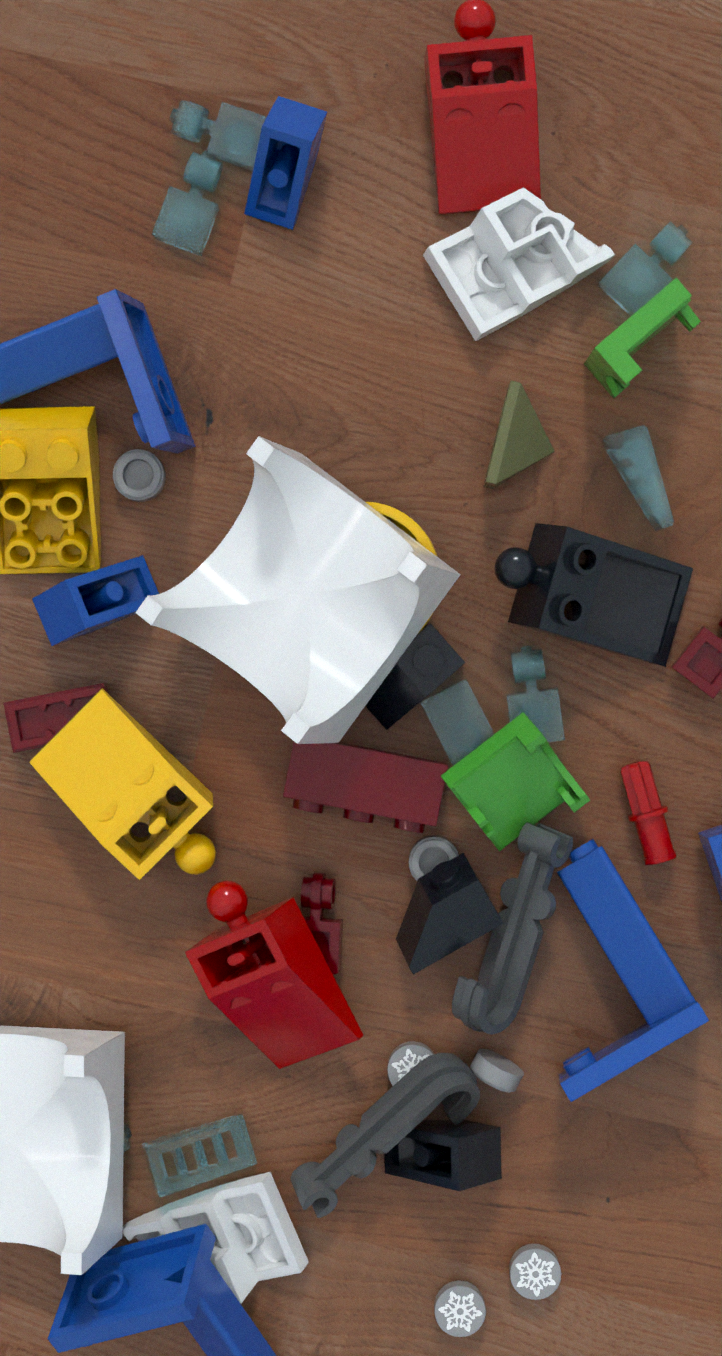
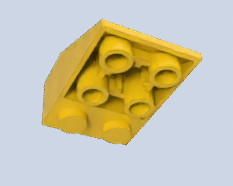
(49, 490)

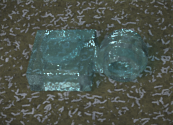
(233, 134)
(187, 217)
(638, 276)
(538, 705)

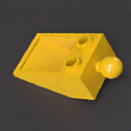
(120, 776)

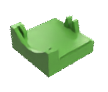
(612, 358)
(513, 781)

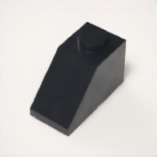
(415, 675)
(445, 914)
(448, 1154)

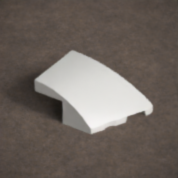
(511, 261)
(249, 1225)

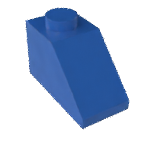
(284, 161)
(94, 599)

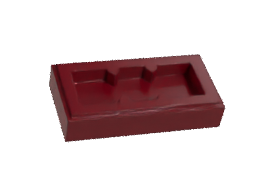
(39, 718)

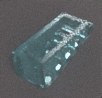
(637, 464)
(174, 1142)

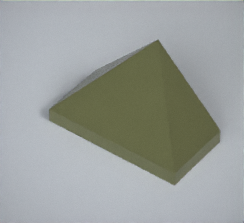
(518, 439)

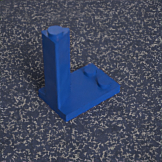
(89, 338)
(639, 964)
(154, 1287)

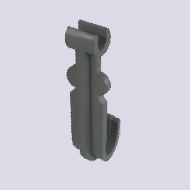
(513, 946)
(430, 1082)

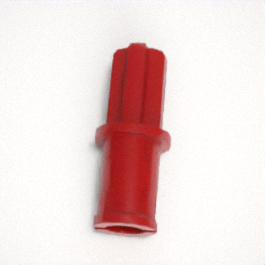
(647, 812)

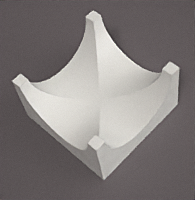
(307, 595)
(62, 1141)

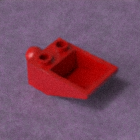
(482, 130)
(274, 984)

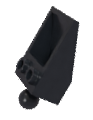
(595, 592)

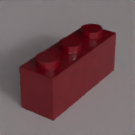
(366, 783)

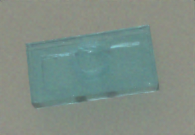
(457, 720)

